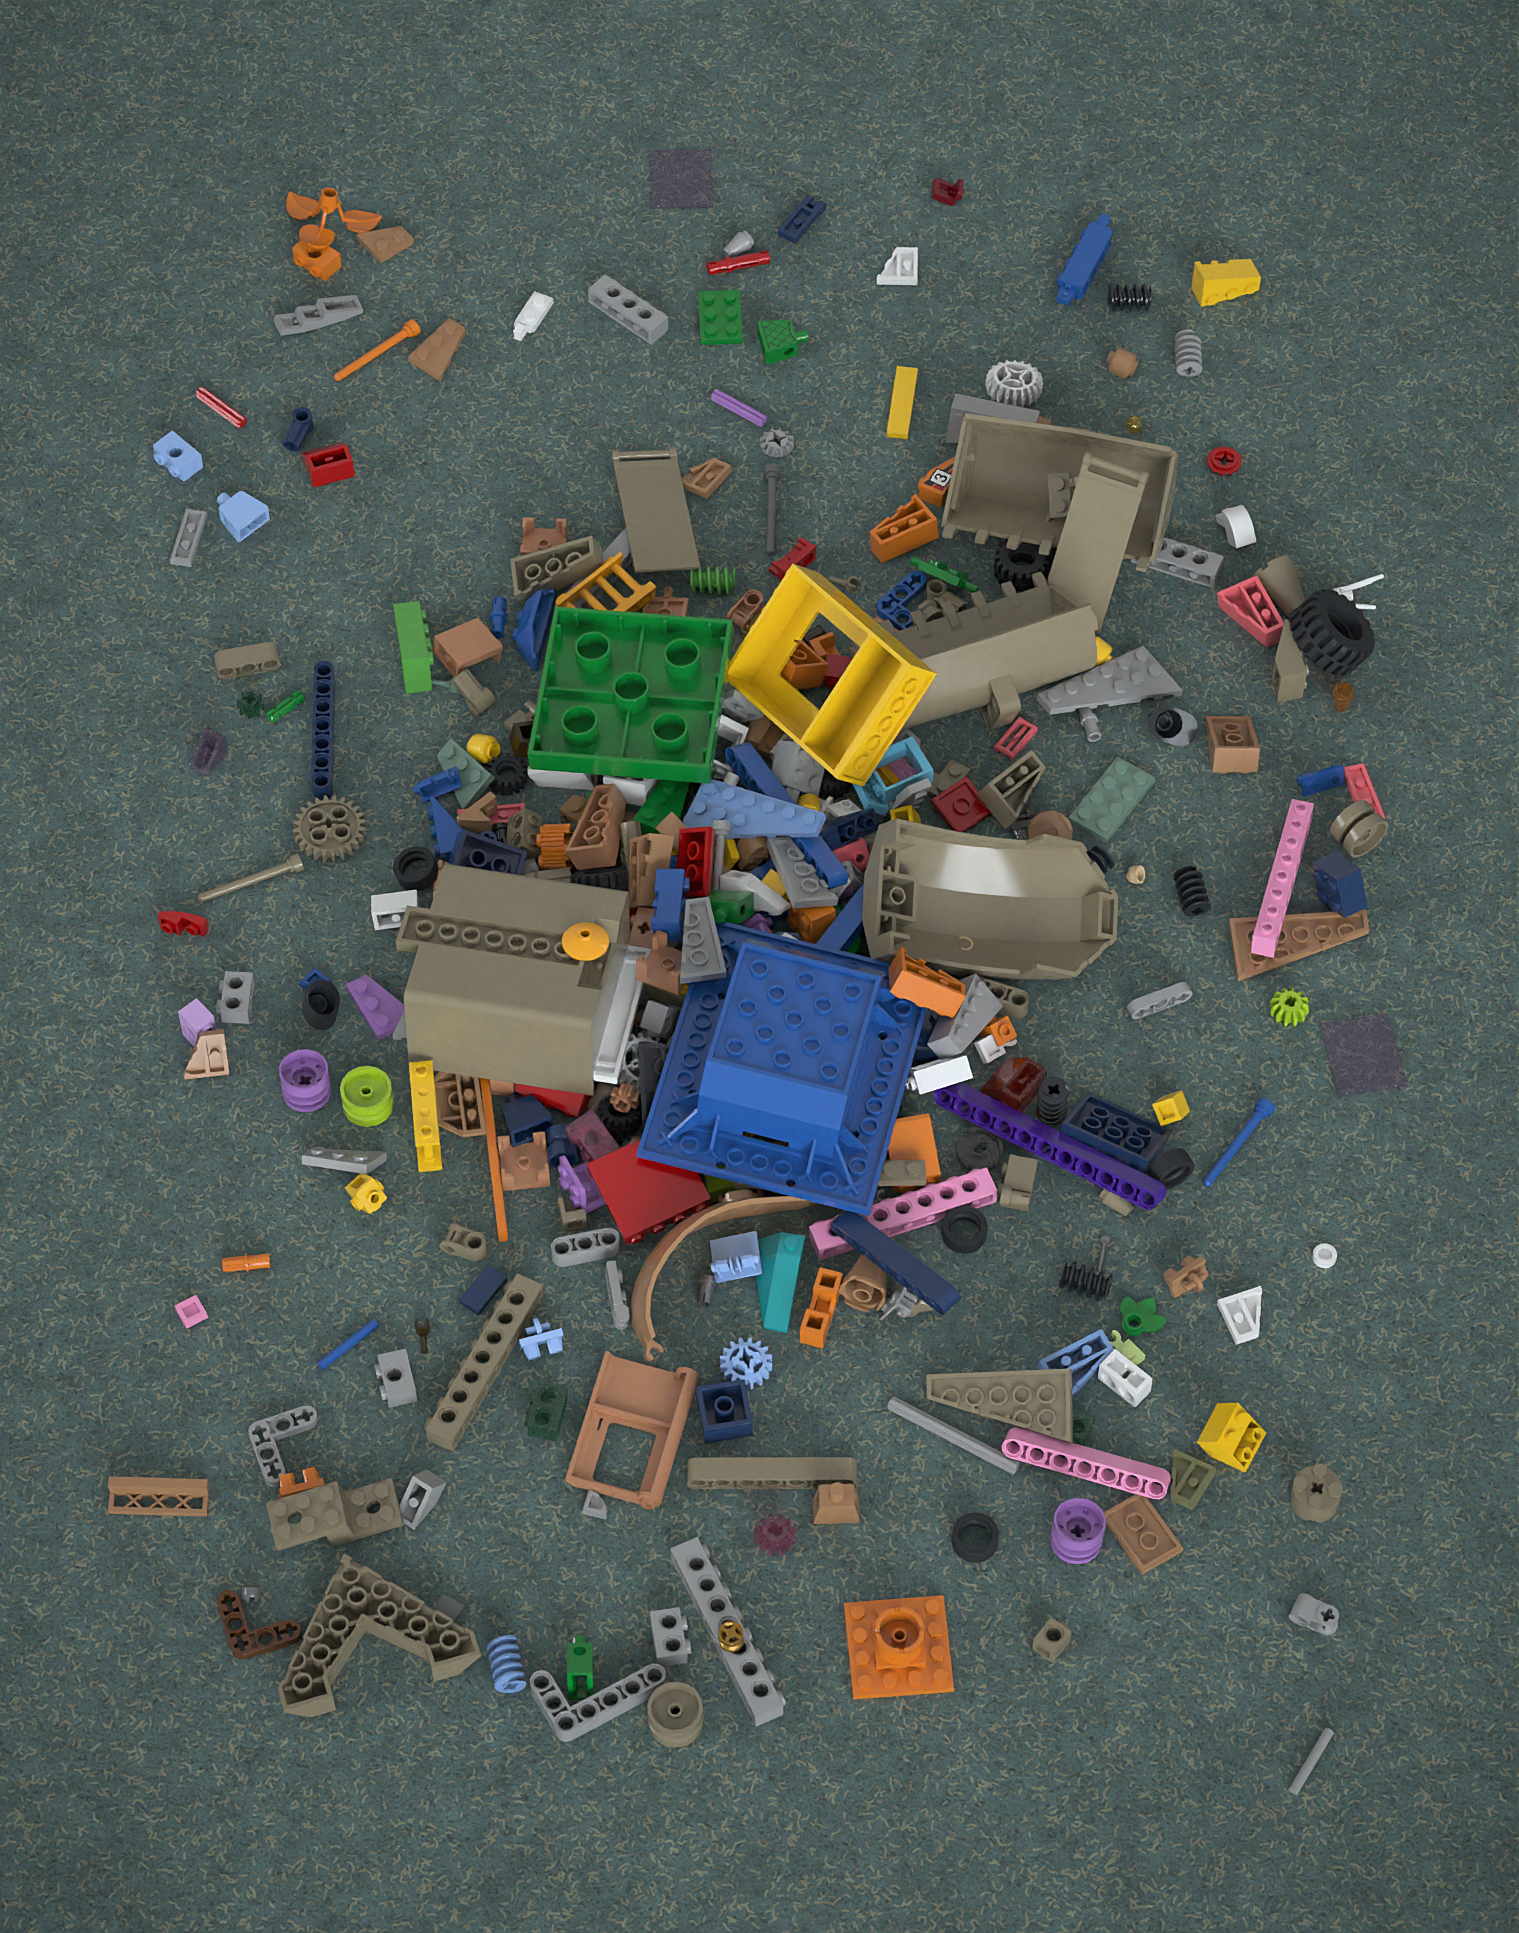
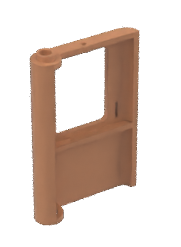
(641, 1400)

